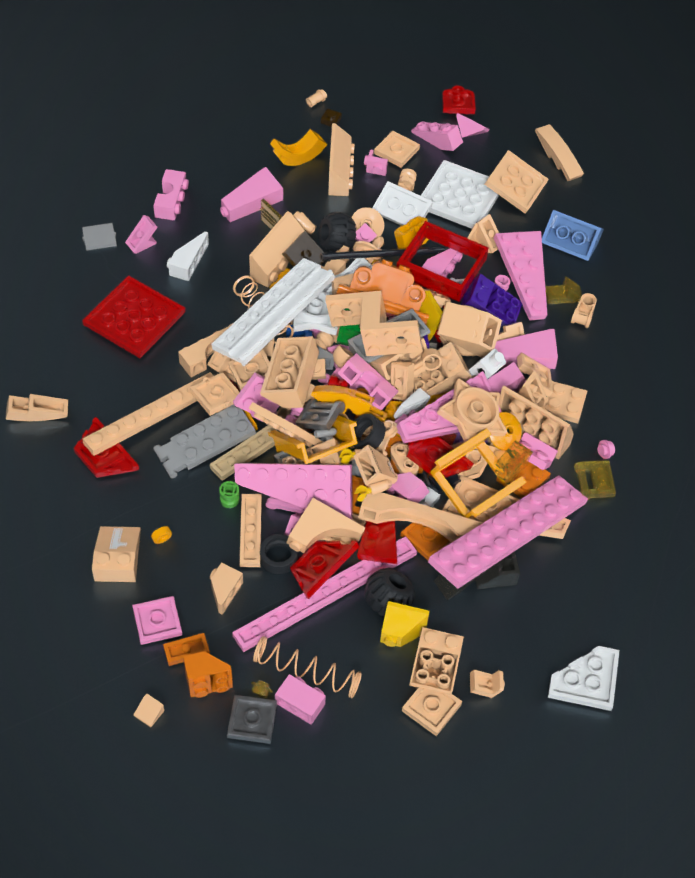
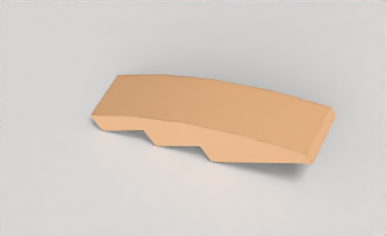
(559, 152)

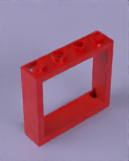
(449, 239)

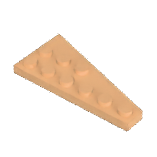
(475, 493)

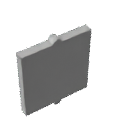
(99, 236)

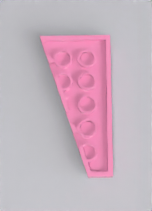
(524, 263)
(428, 423)
(300, 483)

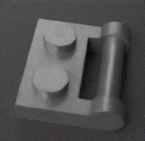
(319, 414)

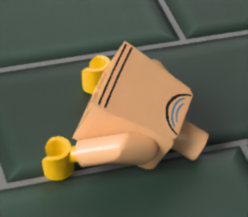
(374, 469)

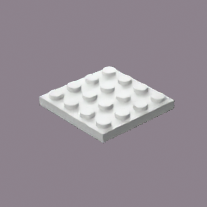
(459, 194)

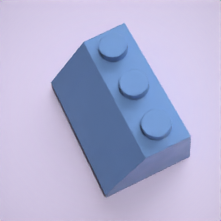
(571, 235)

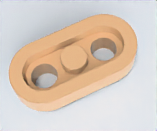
(400, 459)

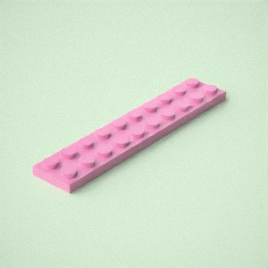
(507, 531)

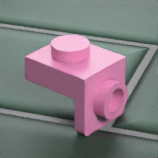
(375, 165)

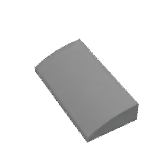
(356, 343)

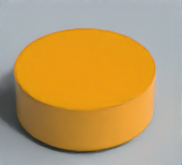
(161, 534)

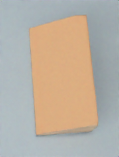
(402, 379)

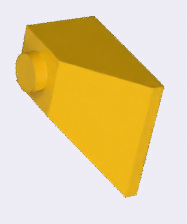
(402, 624)

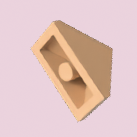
(484, 233)

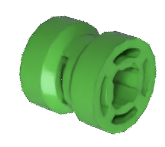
(229, 494)

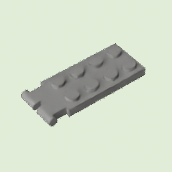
(205, 440)

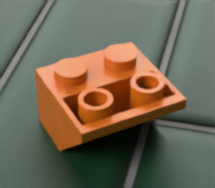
(206, 674)

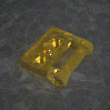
(601, 479)

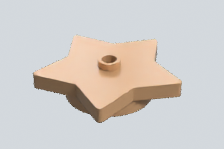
(473, 411)

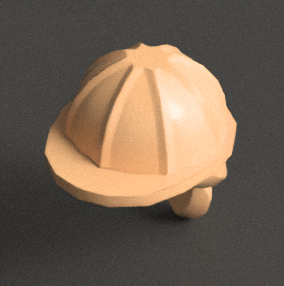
(376, 244)

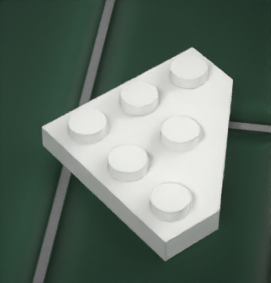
(588, 679)

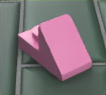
(141, 236)

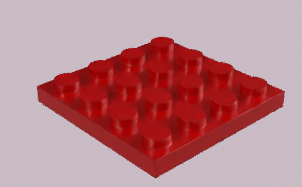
(134, 316)

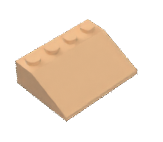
(537, 421)

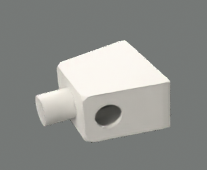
(489, 363)

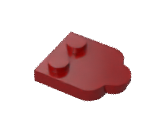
(458, 101)

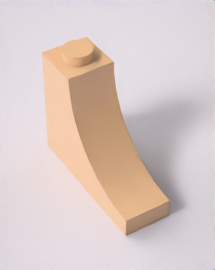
(321, 522)

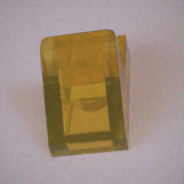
(565, 293)

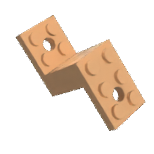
(370, 312)

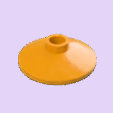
(515, 432)

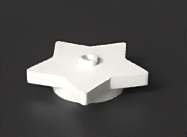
(315, 316)

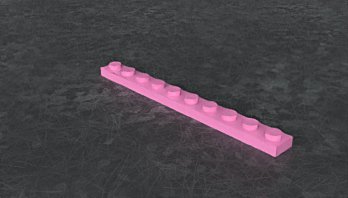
(330, 591)

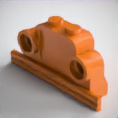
(394, 283)

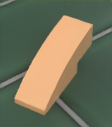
(36, 408)

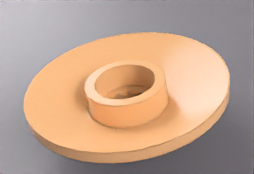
(370, 217)

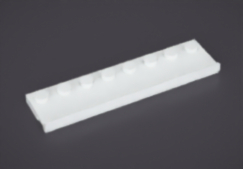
(273, 311)

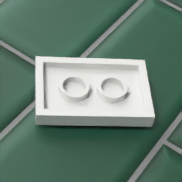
(401, 204)

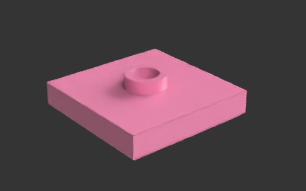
(157, 620)

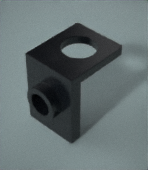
(452, 480)

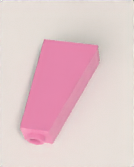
(248, 196)
(538, 346)

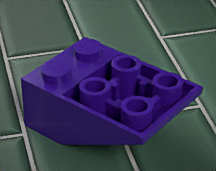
(491, 298)

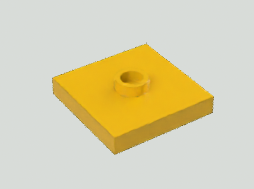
(435, 313)

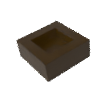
(331, 116)

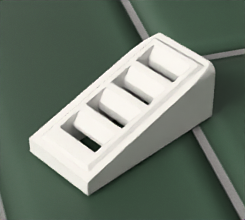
(415, 402)

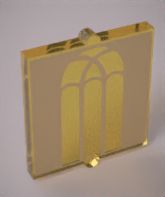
(269, 214)

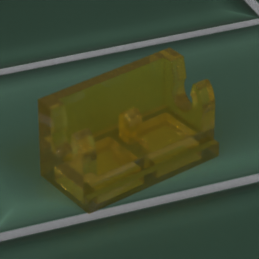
(513, 462)

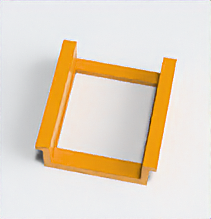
(296, 448)
(462, 450)

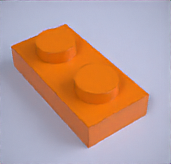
(177, 649)

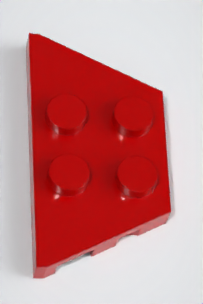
(429, 450)
(108, 462)
(320, 564)

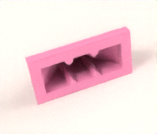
(469, 127)

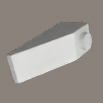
(187, 257)

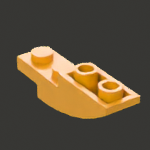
(355, 400)

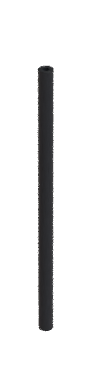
(378, 253)

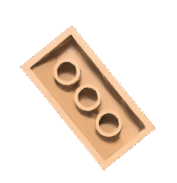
(340, 162)
(267, 257)
(290, 371)

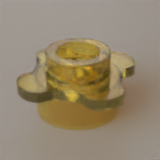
(261, 688)

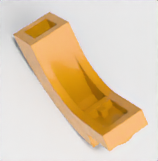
(301, 151)

